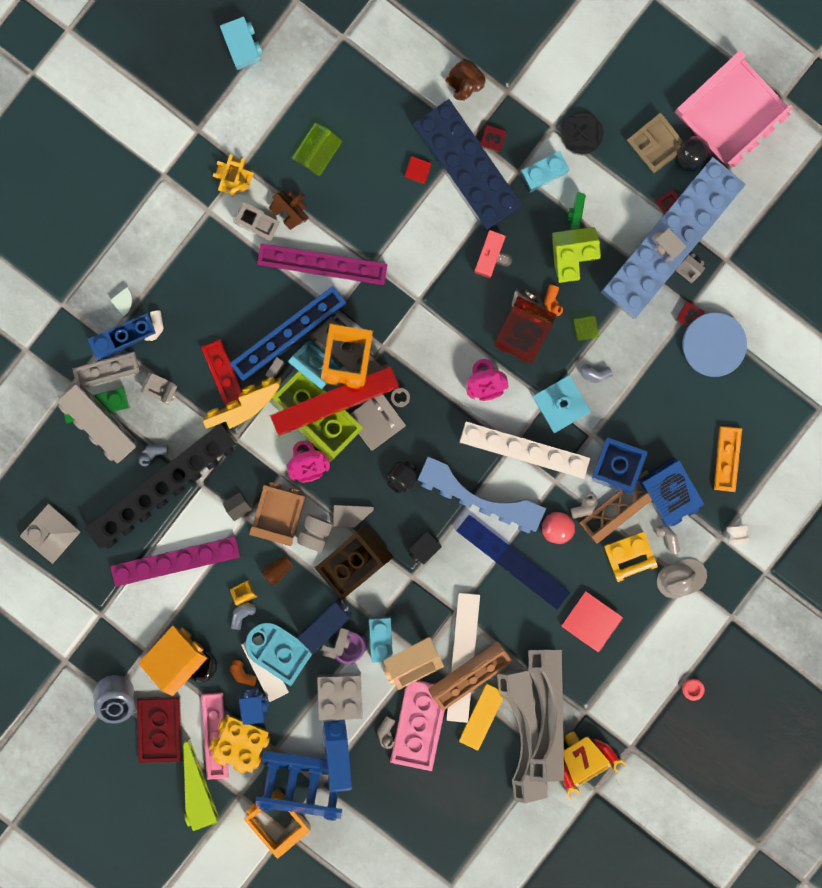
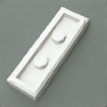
(271, 685)

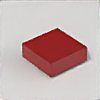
(418, 170)

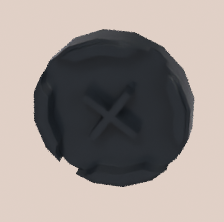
(581, 133)

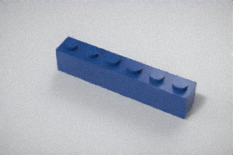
(288, 333)

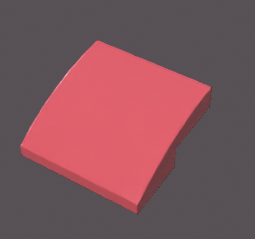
(592, 621)

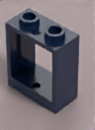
(325, 625)

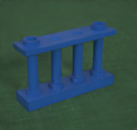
(295, 764)

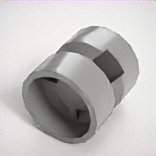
(314, 533)

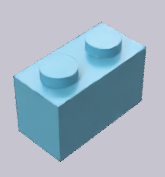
(240, 42)
(544, 171)
(380, 638)

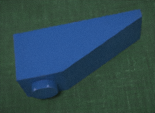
(337, 755)

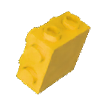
(239, 744)

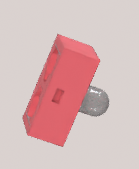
(492, 255)

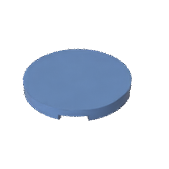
(714, 344)

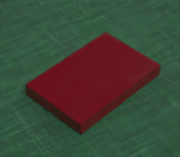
(159, 729)

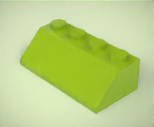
(328, 434)

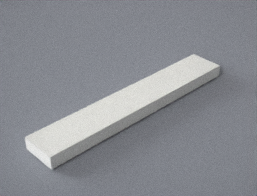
(464, 648)

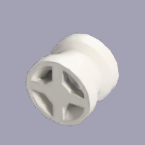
(738, 534)

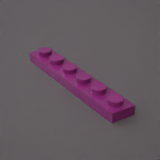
(322, 264)
(175, 561)

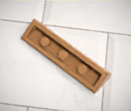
(470, 675)

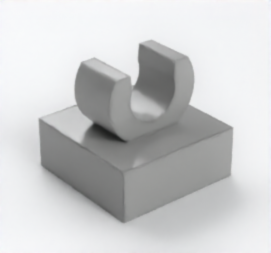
(690, 268)

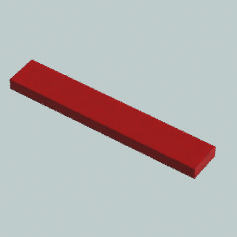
(333, 402)

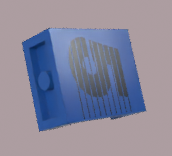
(672, 492)

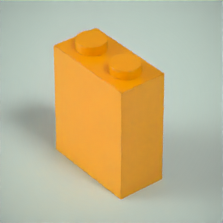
(173, 660)

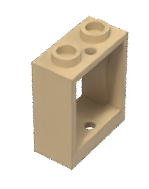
(412, 664)

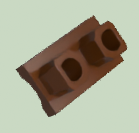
(292, 205)

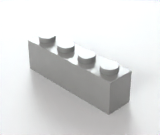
(97, 422)

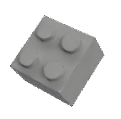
(340, 696)

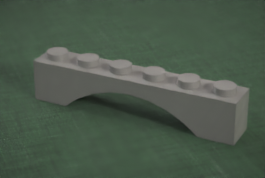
(517, 692)
(548, 756)

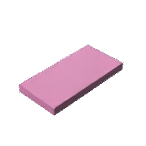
(417, 728)

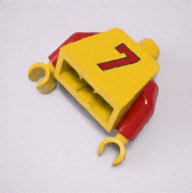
(586, 760)

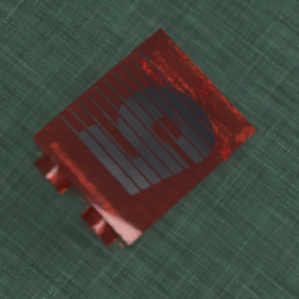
(525, 330)

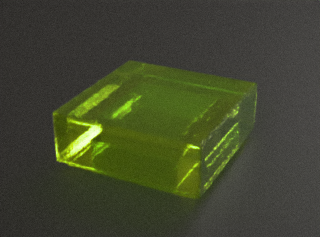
(586, 328)

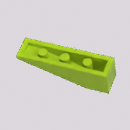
(198, 799)

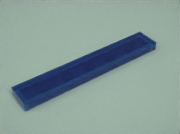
(513, 561)

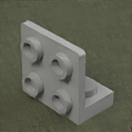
(378, 421)

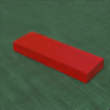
(222, 371)

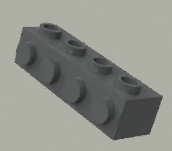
(348, 353)

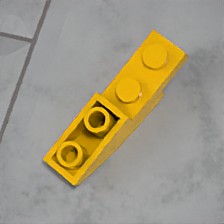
(251, 402)

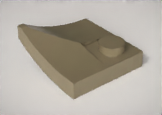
(656, 143)

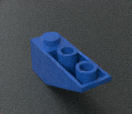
(121, 337)

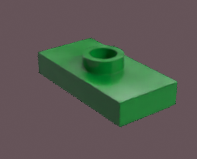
(576, 212)

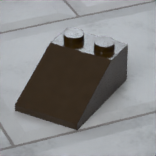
(354, 562)

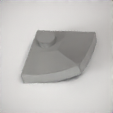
(50, 533)

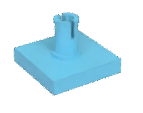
(310, 361)
(561, 404)

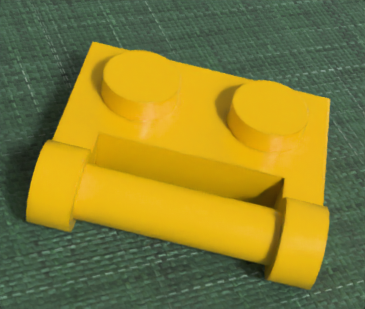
(628, 549)

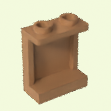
(278, 514)

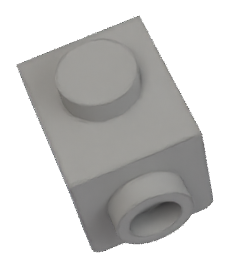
(159, 388)
(342, 641)

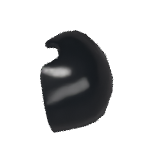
(694, 153)
(207, 669)

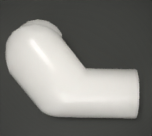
(157, 323)

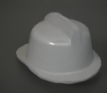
(682, 578)

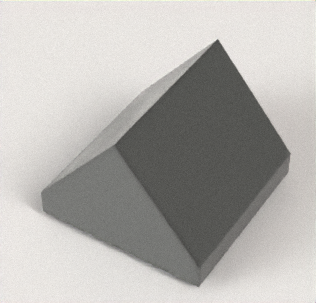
(236, 506)

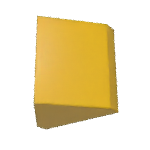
(243, 593)

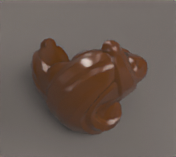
(465, 79)

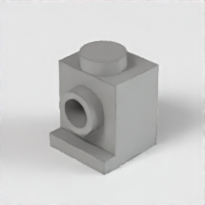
(668, 244)

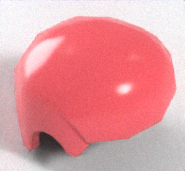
(558, 527)

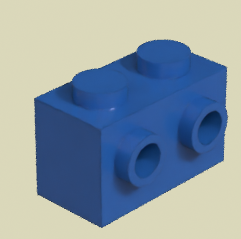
(253, 706)

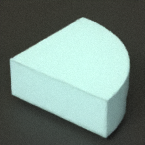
(123, 301)

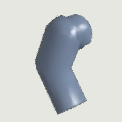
(594, 375)
(150, 452)
(241, 612)

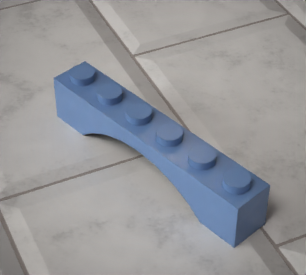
(522, 512)

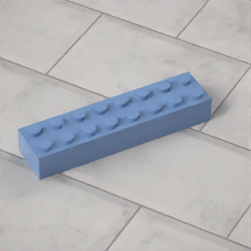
(689, 220)

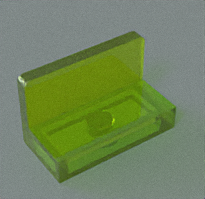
(317, 149)

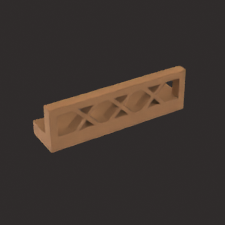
(620, 518)

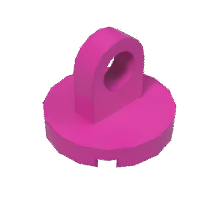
(487, 383)
(307, 465)

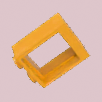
(350, 335)
(284, 845)

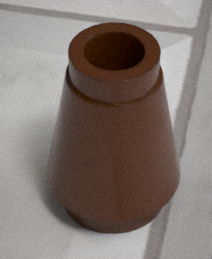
(276, 571)

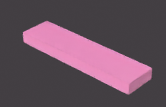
(213, 712)

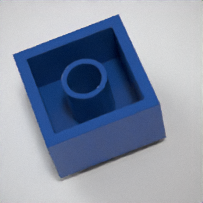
(619, 466)

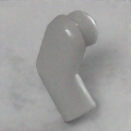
(587, 507)
(671, 537)
(384, 734)

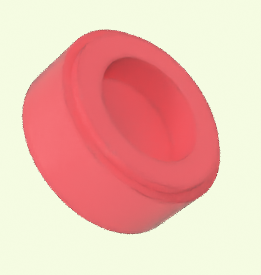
(693, 689)

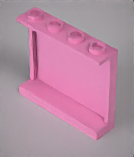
(733, 110)

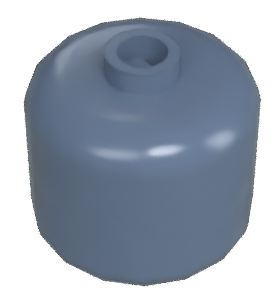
(114, 699)

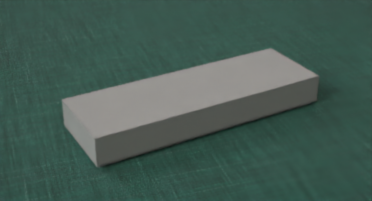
(107, 369)

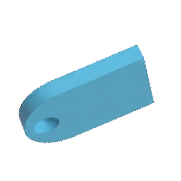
(279, 653)

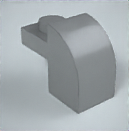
(256, 221)

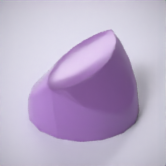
(355, 650)

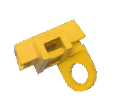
(236, 176)

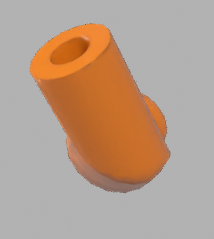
(550, 300)
(240, 675)

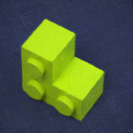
(571, 248)

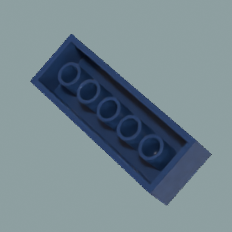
(467, 165)

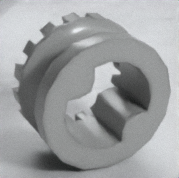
(401, 404)

